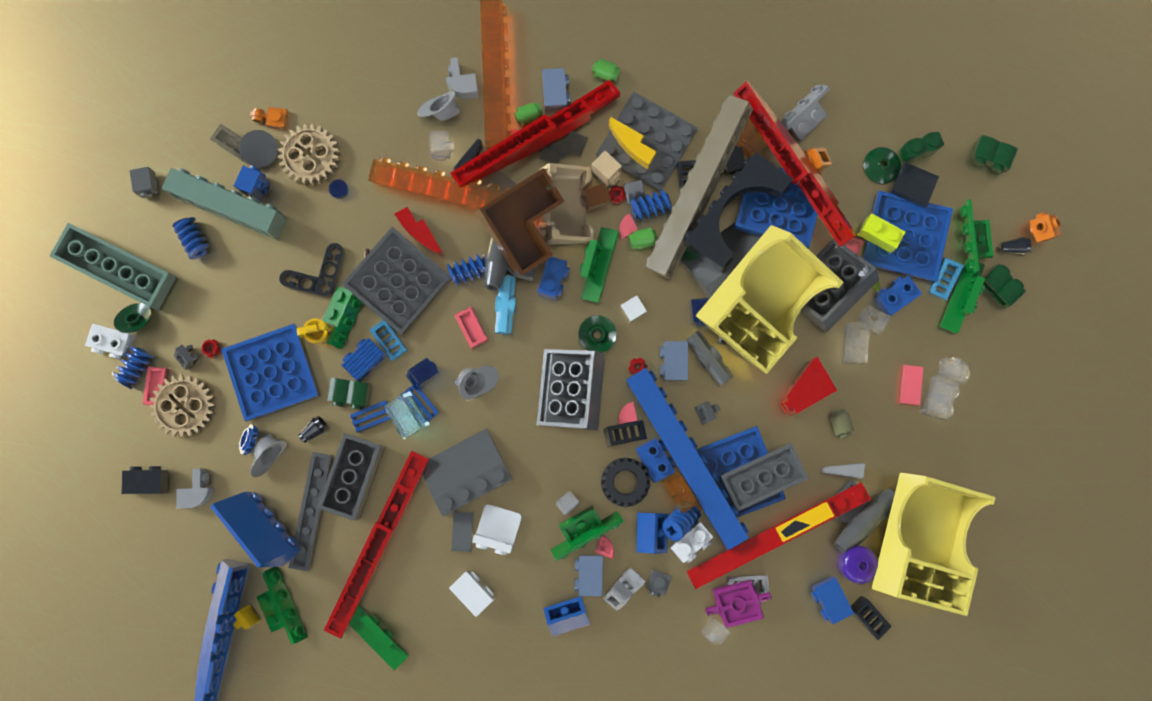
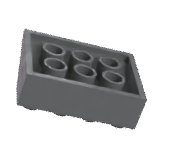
(707, 276)
(833, 303)
(571, 389)
(465, 472)

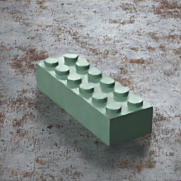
(224, 203)
(113, 266)

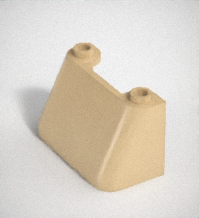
(568, 220)

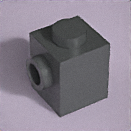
(143, 182)
(658, 582)

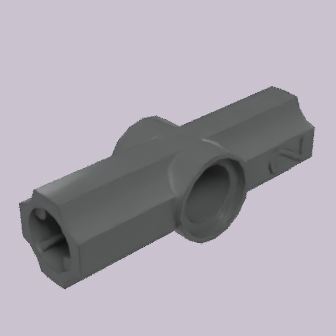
(709, 358)

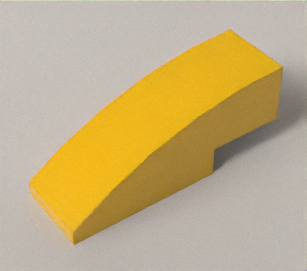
(631, 142)

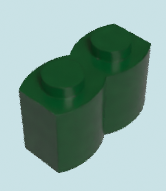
(921, 147)
(993, 154)
(1003, 286)
(349, 392)

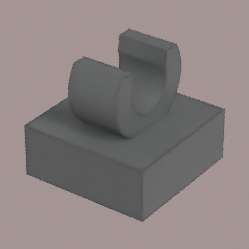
(184, 357)
(707, 412)

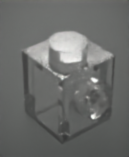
(440, 145)
(954, 369)

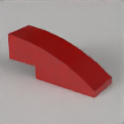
(418, 231)

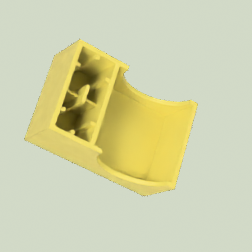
(764, 295)
(926, 544)

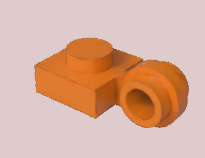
(274, 118)

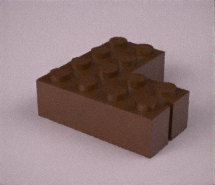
(511, 220)

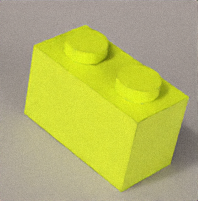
(881, 233)

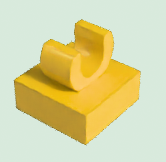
(246, 618)

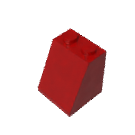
(807, 388)

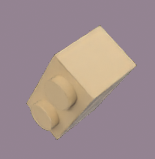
(606, 170)

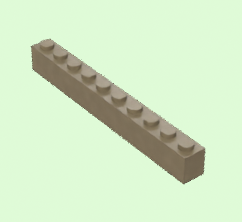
(699, 186)

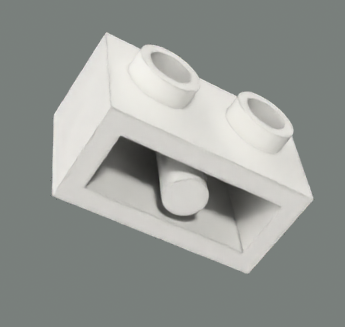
(109, 340)
(695, 539)
(472, 592)

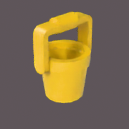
(315, 331)

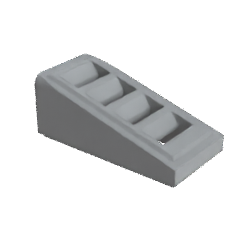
(850, 470)
(567, 503)
(764, 578)

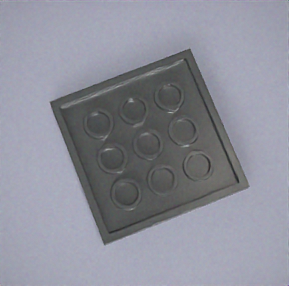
(661, 132)
(396, 280)

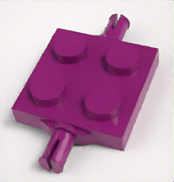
(738, 603)

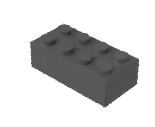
(350, 477)

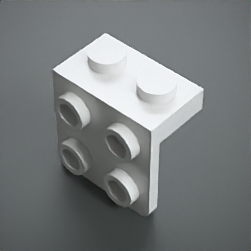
(497, 529)

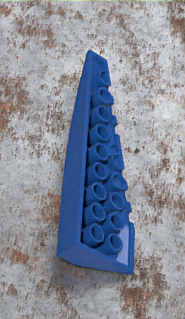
(219, 627)

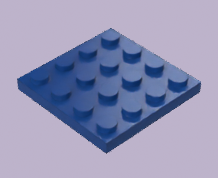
(789, 213)
(924, 237)
(270, 372)
(733, 453)

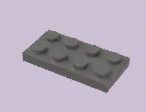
(764, 477)

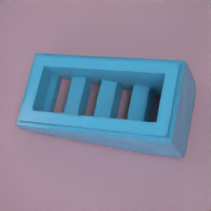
(955, 274)
(374, 329)

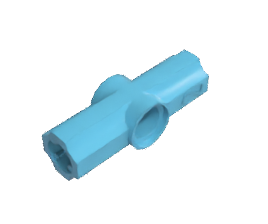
(505, 306)

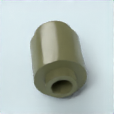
(842, 423)

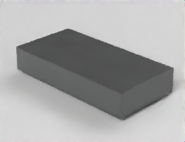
(462, 531)

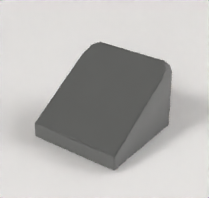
(634, 190)

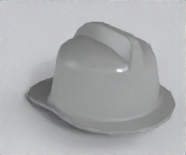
(441, 107)
(477, 381)
(265, 454)

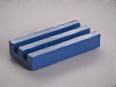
(435, 411)
(356, 422)

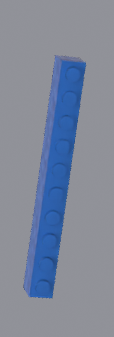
(687, 459)

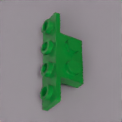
(978, 238)
(597, 264)
(963, 299)
(341, 314)
(583, 529)
(279, 607)
(377, 638)

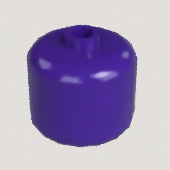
(858, 564)

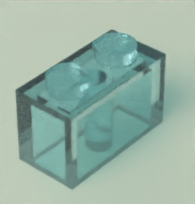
(406, 415)

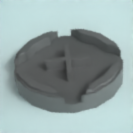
(258, 148)

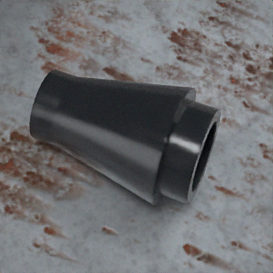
(1017, 246)
(313, 429)

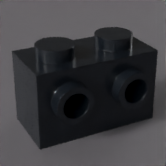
(144, 481)

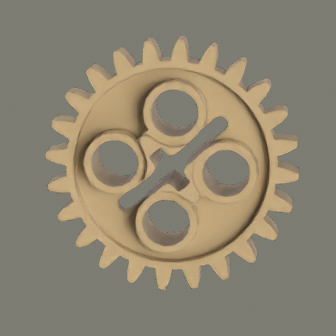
(319, 141)
(169, 419)

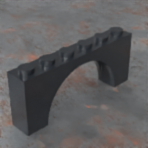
(756, 176)

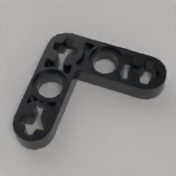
(317, 282)

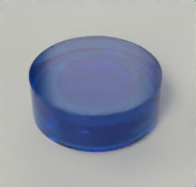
(338, 189)

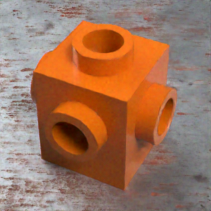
(819, 158)
(1045, 227)

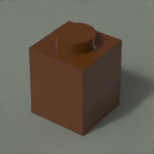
(595, 197)

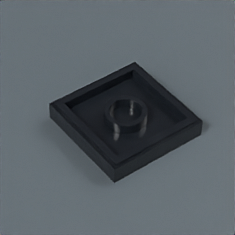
(914, 184)

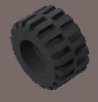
(637, 469)

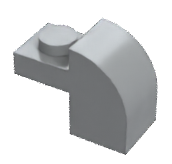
(463, 85)
(198, 494)
(623, 589)

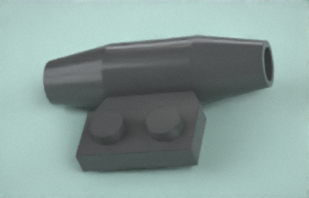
(496, 268)
(863, 519)

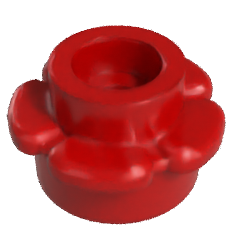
(614, 198)
(206, 348)
(634, 362)

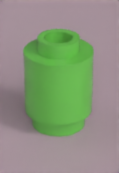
(606, 70)
(528, 113)
(643, 238)

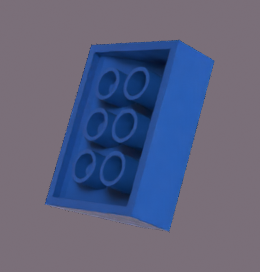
(256, 529)

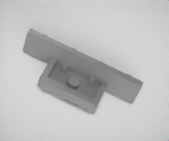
(806, 114)

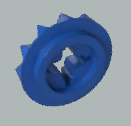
(248, 439)

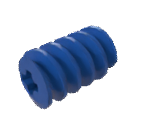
(651, 205)
(190, 237)
(467, 269)
(132, 366)
(679, 524)

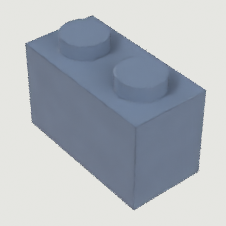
(555, 89)
(674, 361)
(590, 575)

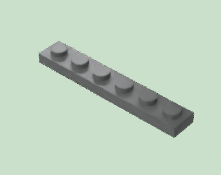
(309, 513)

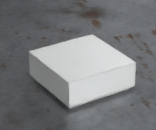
(633, 308)

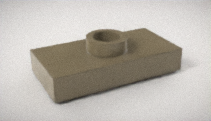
(227, 140)

